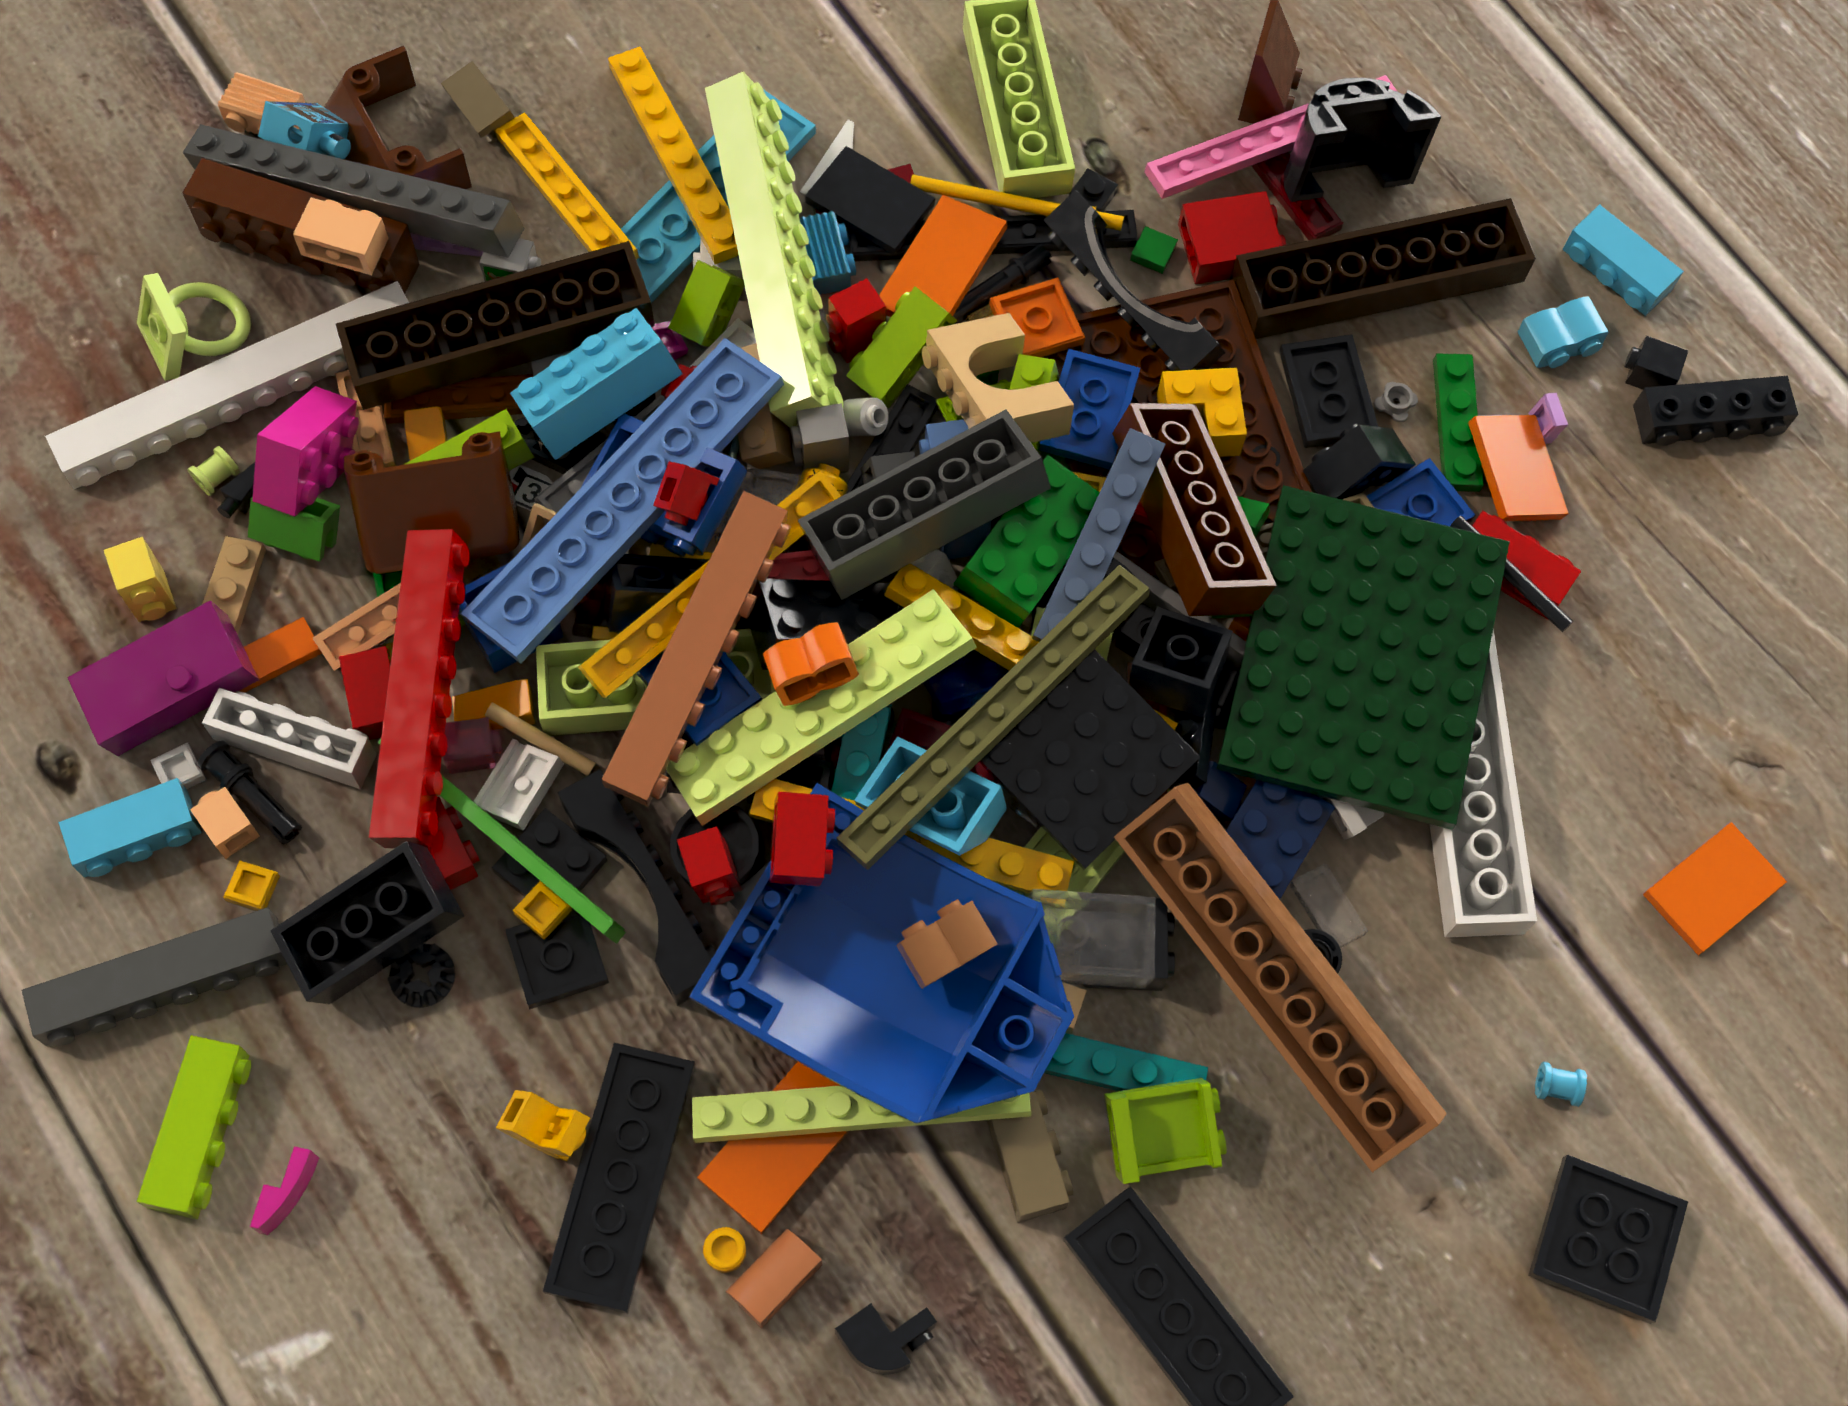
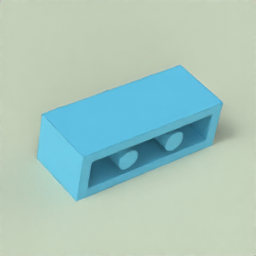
(1622, 260)
(130, 828)

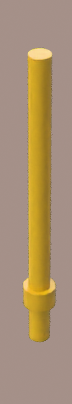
(1000, 199)

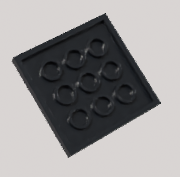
(1089, 759)

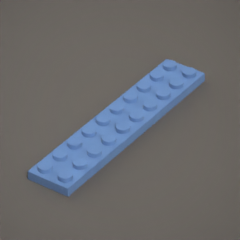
(618, 501)

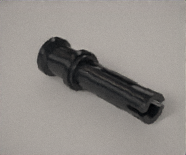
(240, 782)

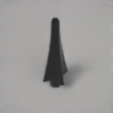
(238, 493)

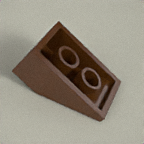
(1272, 70)

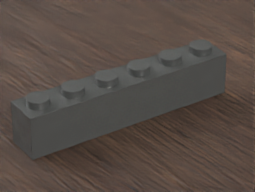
(153, 978)

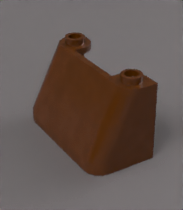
(455, 493)

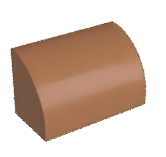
(774, 1277)

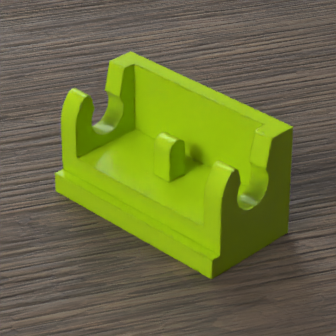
(707, 304)

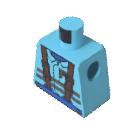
(319, 132)

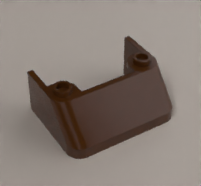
(371, 83)

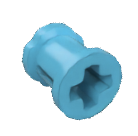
(1561, 1084)

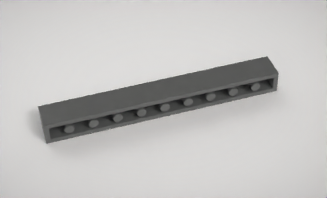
(422, 204)

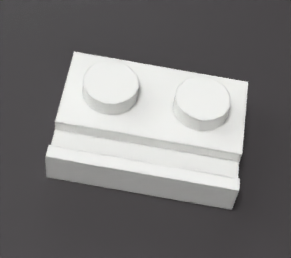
(518, 784)

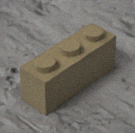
(1030, 1162)

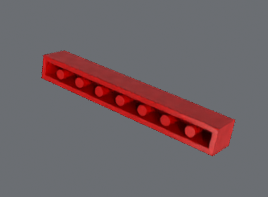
(419, 689)

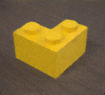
(1217, 399)

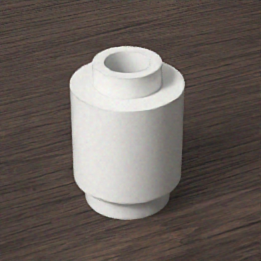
(865, 416)

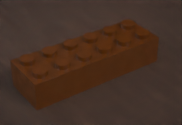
(264, 214)
(1198, 514)

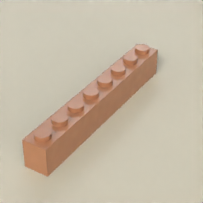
(695, 650)

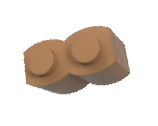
(946, 943)

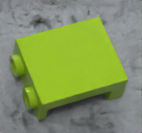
(1164, 1128)

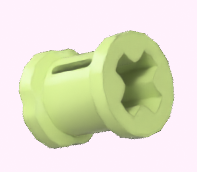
(214, 470)

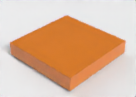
(1043, 317)

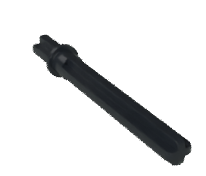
(1009, 277)

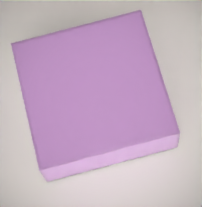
(1549, 416)

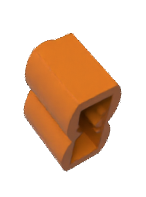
(810, 664)

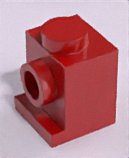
(683, 492)

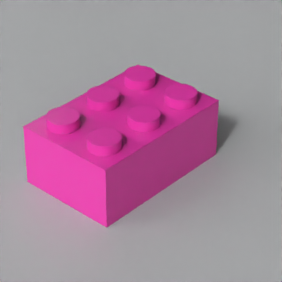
(304, 450)

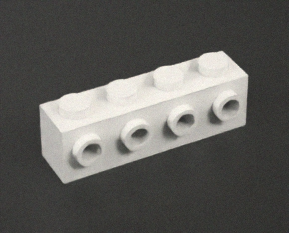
(290, 737)

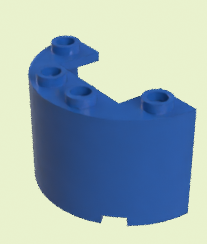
(697, 534)

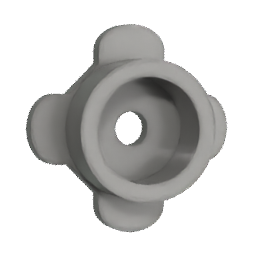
(1400, 393)

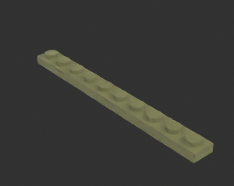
(992, 717)

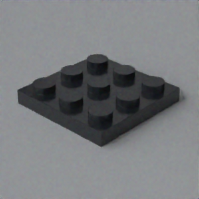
(1608, 1239)

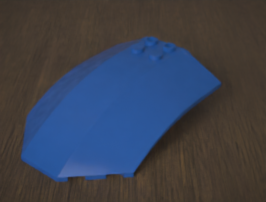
(831, 990)

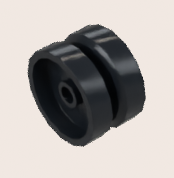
(739, 833)

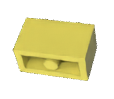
(140, 579)

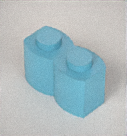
(1563, 332)

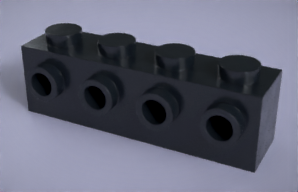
(1715, 410)

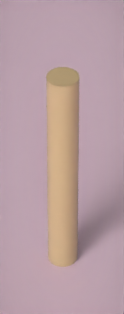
(539, 738)

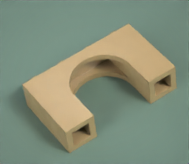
(989, 344)

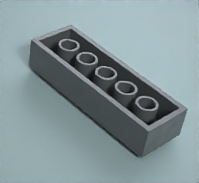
(924, 503)

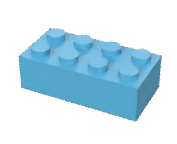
(595, 383)

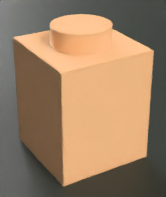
(224, 822)

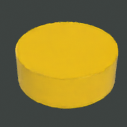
(724, 1249)

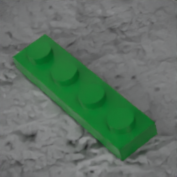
(1455, 408)

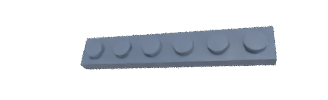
(1103, 527)

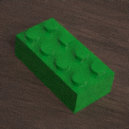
(1029, 546)

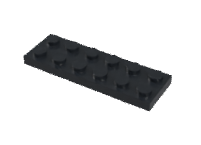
(619, 1178)
(1172, 1308)

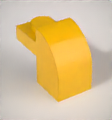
(543, 1125)

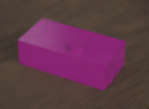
(162, 678)

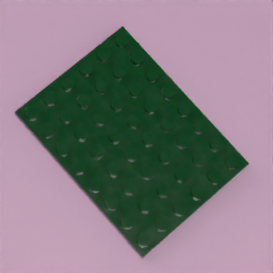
(1366, 658)

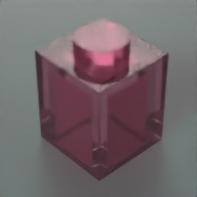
(471, 745)

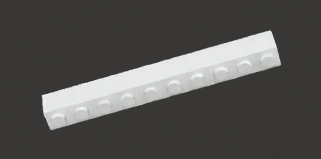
(210, 394)

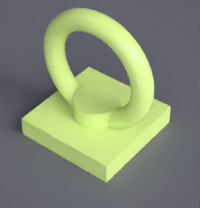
(166, 326)

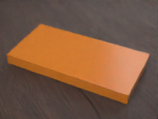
(945, 255)
(765, 1173)

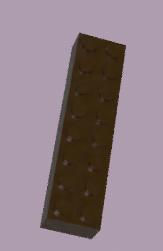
(1382, 268)
(491, 325)

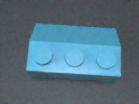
(958, 819)

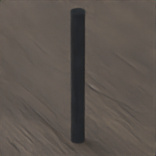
(1525, 586)

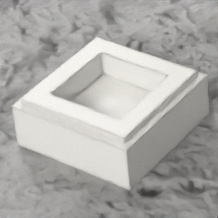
(179, 764)

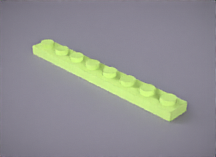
(817, 1112)

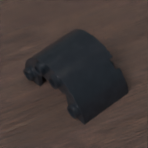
(1360, 125)

